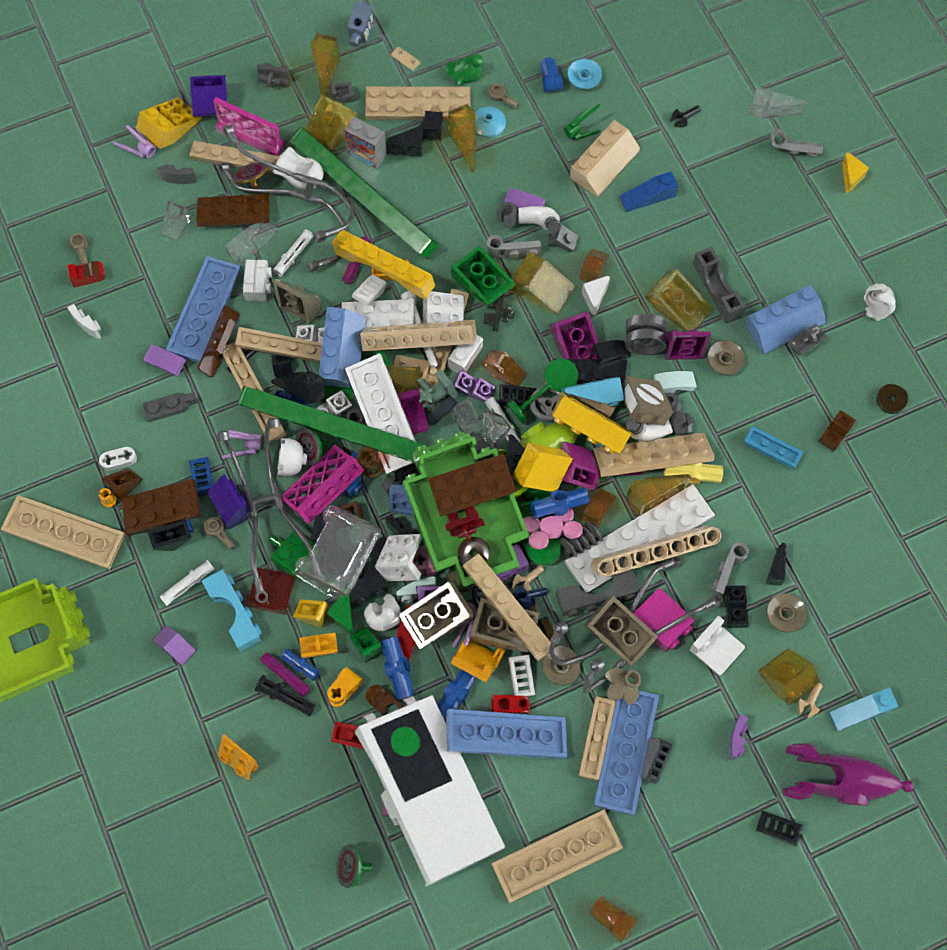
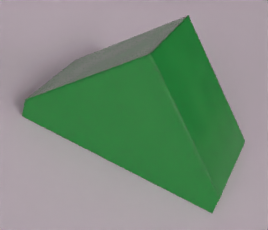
(341, 614)
(366, 644)

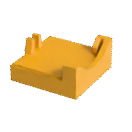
(477, 660)

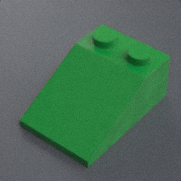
(481, 276)

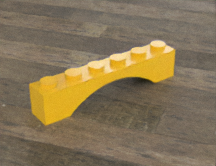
(409, 276)

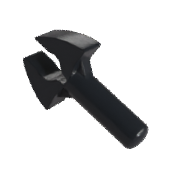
(683, 116)

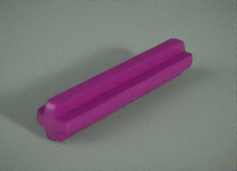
(352, 268)
(285, 674)

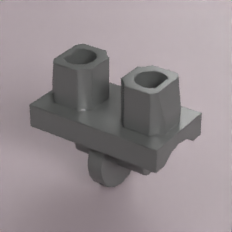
(273, 75)
(807, 340)

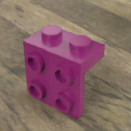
(414, 411)

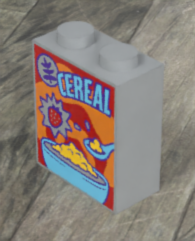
(365, 142)

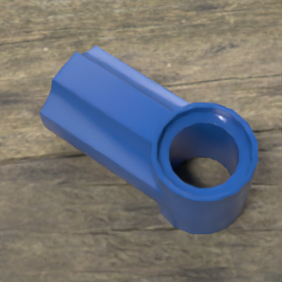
(551, 79)

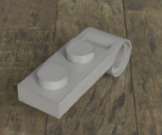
(795, 146)
(511, 250)
(726, 566)

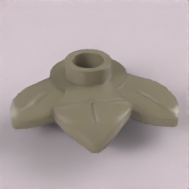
(621, 687)

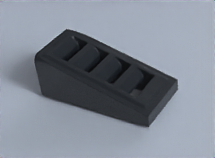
(503, 388)
(778, 568)
(656, 757)
(784, 838)

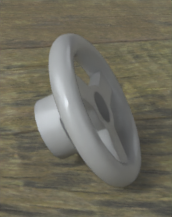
(547, 410)

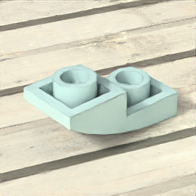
(676, 381)
(409, 592)

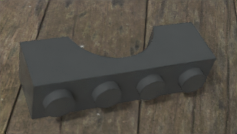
(709, 269)
(574, 600)

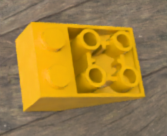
(166, 122)

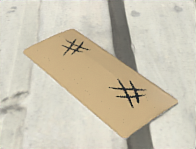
(405, 58)
(409, 362)

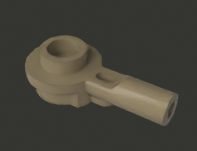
(497, 92)
(78, 243)
(214, 527)

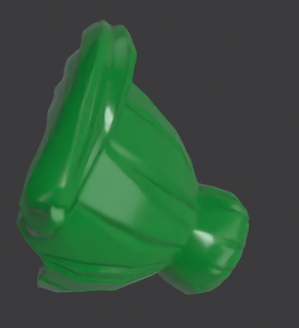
(466, 69)

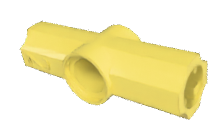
(698, 472)

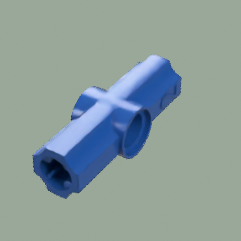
(559, 502)
(397, 667)
(456, 692)

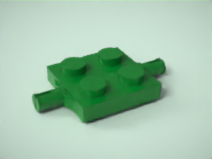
(289, 552)

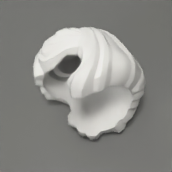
(879, 301)
(383, 616)

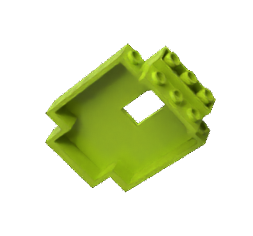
(28, 607)

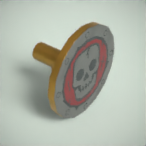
(249, 173)

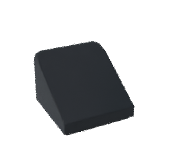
(281, 365)

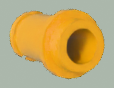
(107, 498)

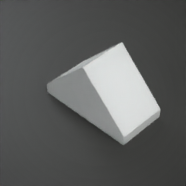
(594, 292)

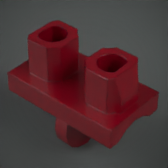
(465, 526)

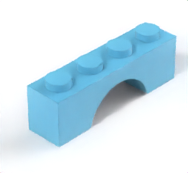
(221, 590)

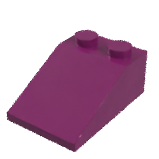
(575, 336)
(686, 344)

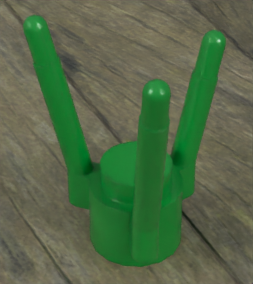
(573, 129)

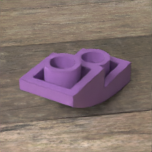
(523, 199)
(164, 360)
(472, 387)
(736, 742)

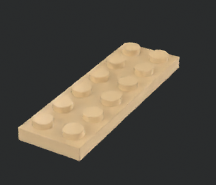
(412, 102)
(654, 454)
(63, 532)
(556, 856)

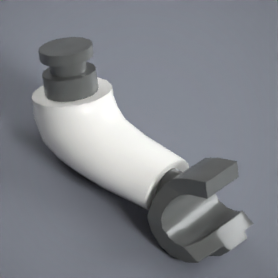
(538, 215)
(646, 432)

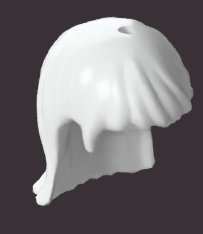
(297, 164)

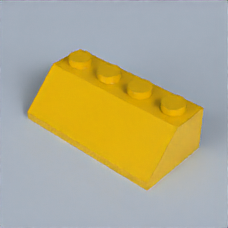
(591, 423)

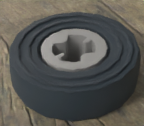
(441, 410)

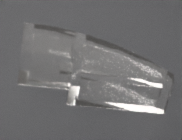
(250, 241)

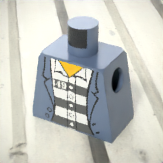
(360, 23)

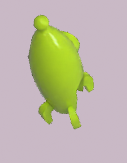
(546, 435)

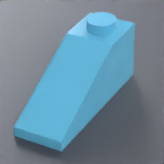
(602, 391)
(864, 709)

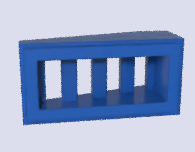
(202, 490)

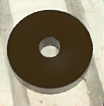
(887, 405)
(477, 543)
(546, 628)

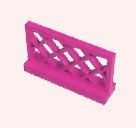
(249, 127)
(325, 490)

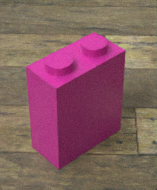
(660, 611)

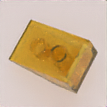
(325, 59)
(329, 122)
(463, 131)
(542, 283)
(678, 301)
(653, 491)

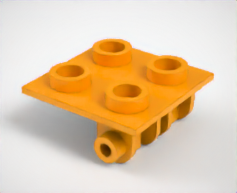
(236, 757)

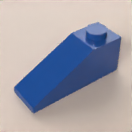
(650, 192)

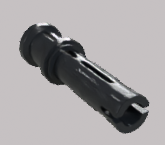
(276, 691)

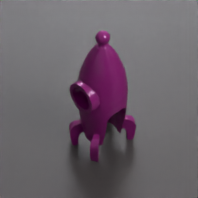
(855, 778)

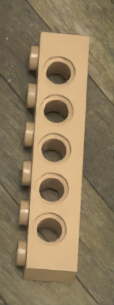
(418, 335)

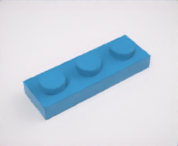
(773, 447)

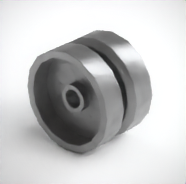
(646, 334)

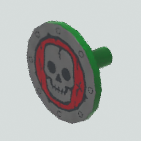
(311, 445)
(350, 866)

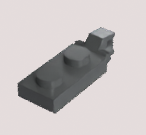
(168, 406)

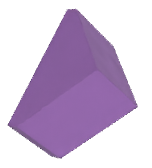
(174, 645)

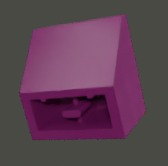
(583, 468)

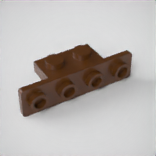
(218, 341)

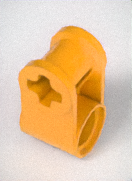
(346, 685)

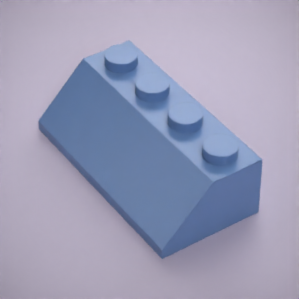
(785, 319)
(340, 345)

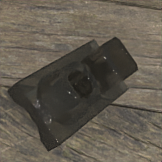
(494, 319)

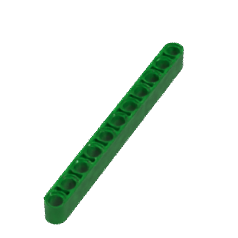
(364, 193)
(328, 423)

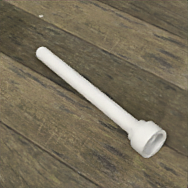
(428, 350)

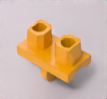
(318, 645)

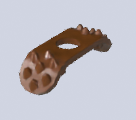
(380, 699)

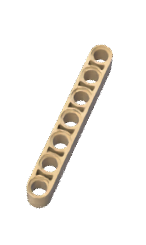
(647, 550)

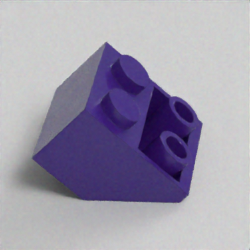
(204, 91)
(228, 502)

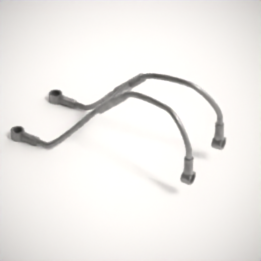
(320, 236)
(252, 503)
(597, 665)

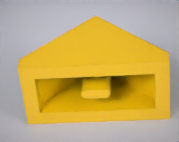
(853, 171)
(311, 612)

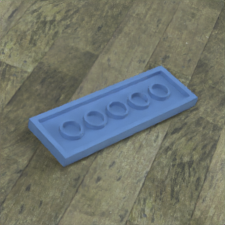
(203, 308)
(506, 734)
(626, 754)

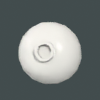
(290, 457)

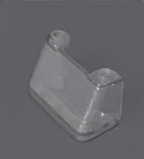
(338, 552)

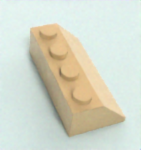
(604, 159)

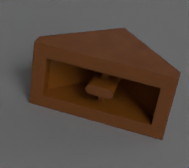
(122, 482)

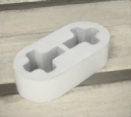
(118, 458)

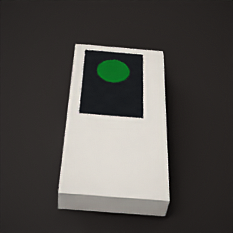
(429, 789)

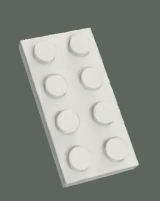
(384, 312)

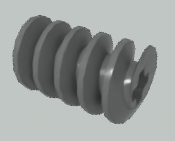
(589, 534)

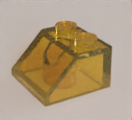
(789, 676)

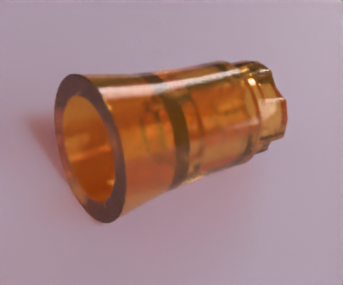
(372, 467)
(613, 918)

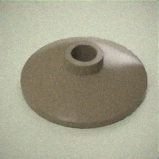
(729, 351)
(792, 606)
(568, 673)

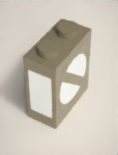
(646, 401)

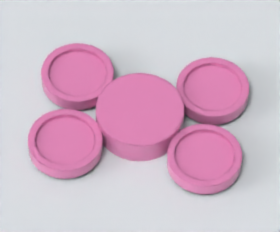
(551, 528)

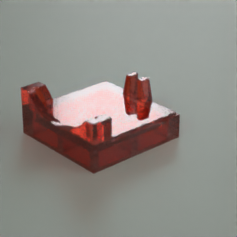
(278, 588)

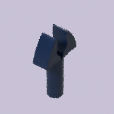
(526, 602)

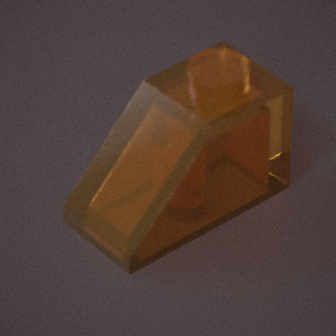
(593, 265)
(503, 368)
(598, 507)

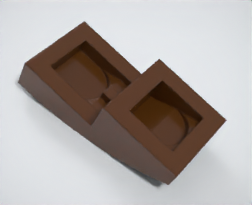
(837, 431)

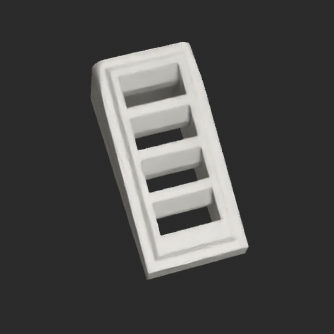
(370, 290)
(524, 658)

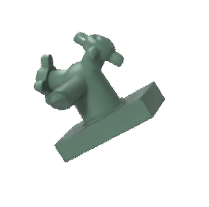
(439, 390)

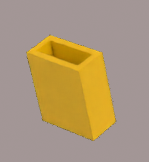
(542, 467)

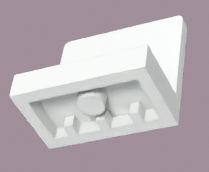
(442, 307)
(397, 556)
(717, 647)

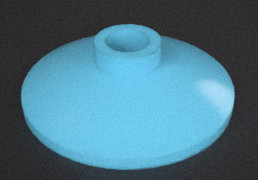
(584, 68)
(490, 127)

